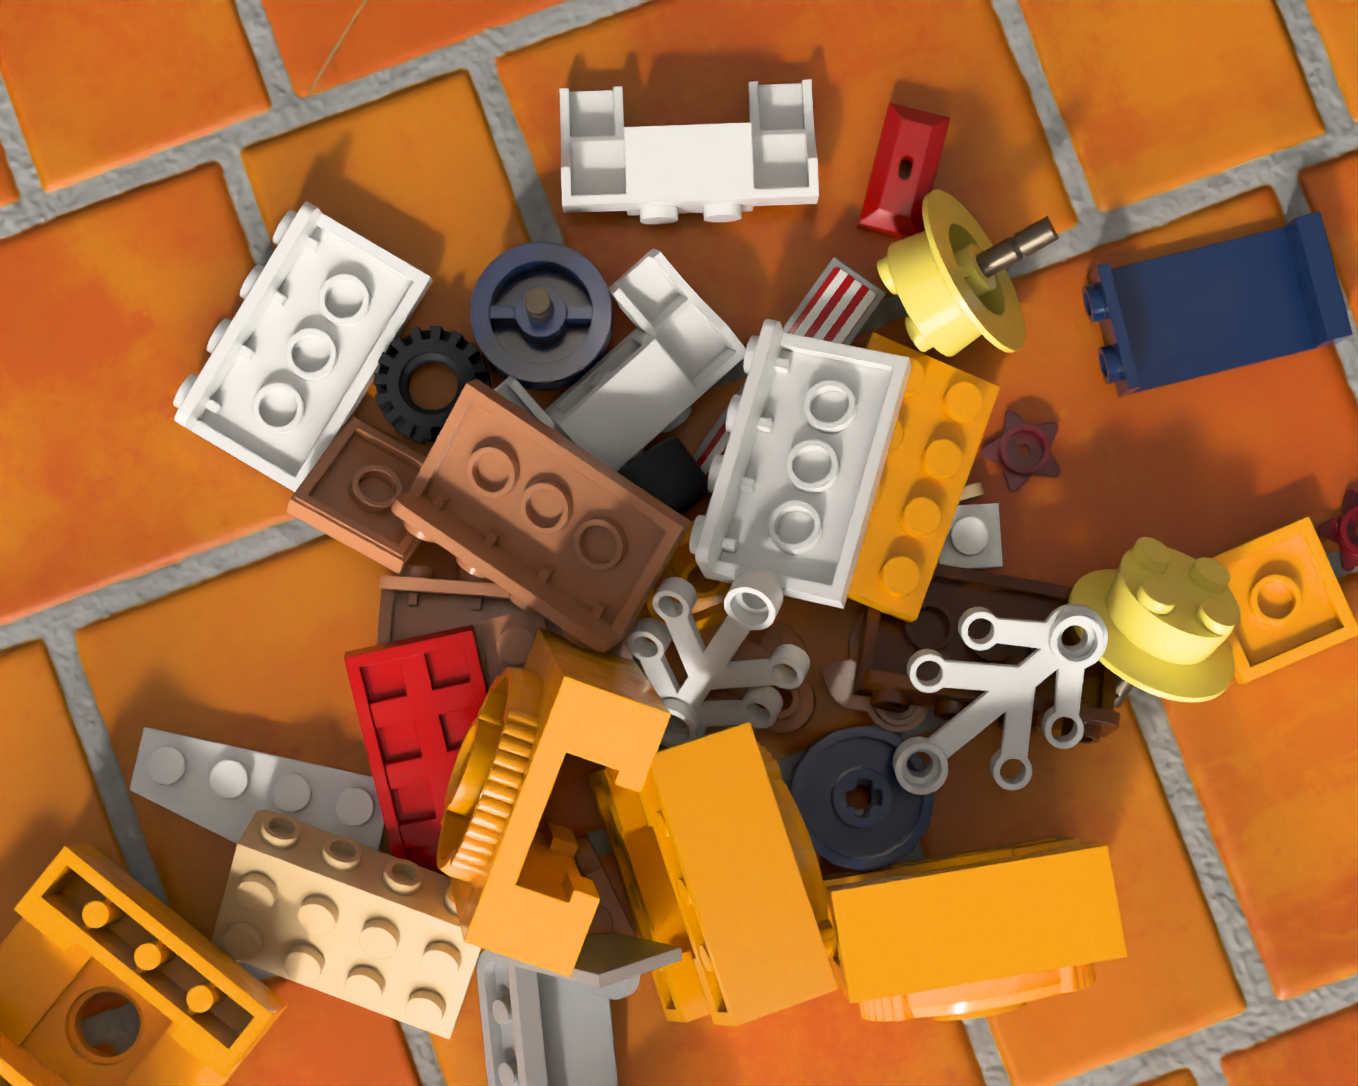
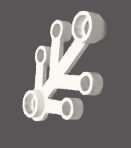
(750, 606)
(1007, 691)

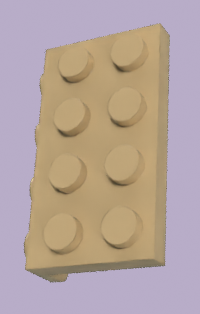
(346, 922)

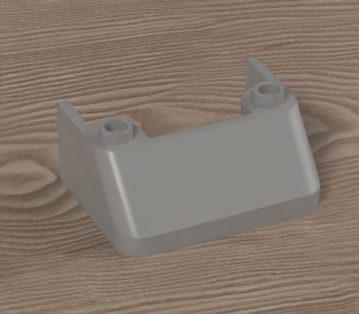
(557, 1026)

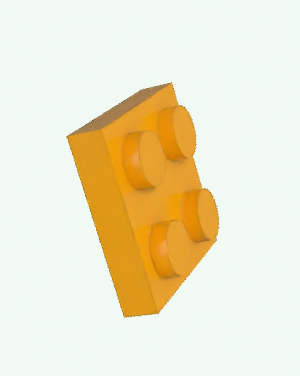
(1284, 600)

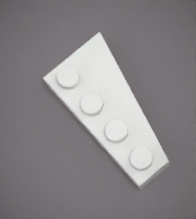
(228, 784)

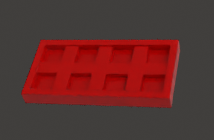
(413, 716)

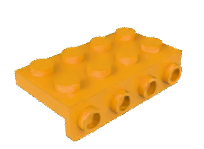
(920, 481)

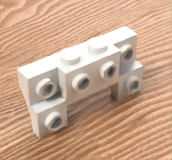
(688, 166)
(648, 376)

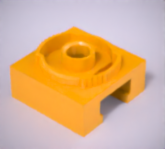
(726, 874)
(509, 882)
(973, 929)
(102, 931)

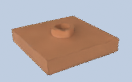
(354, 490)

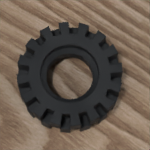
(401, 363)

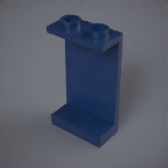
(1217, 307)

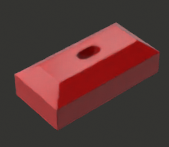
(895, 204)

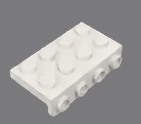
(300, 346)
(800, 464)

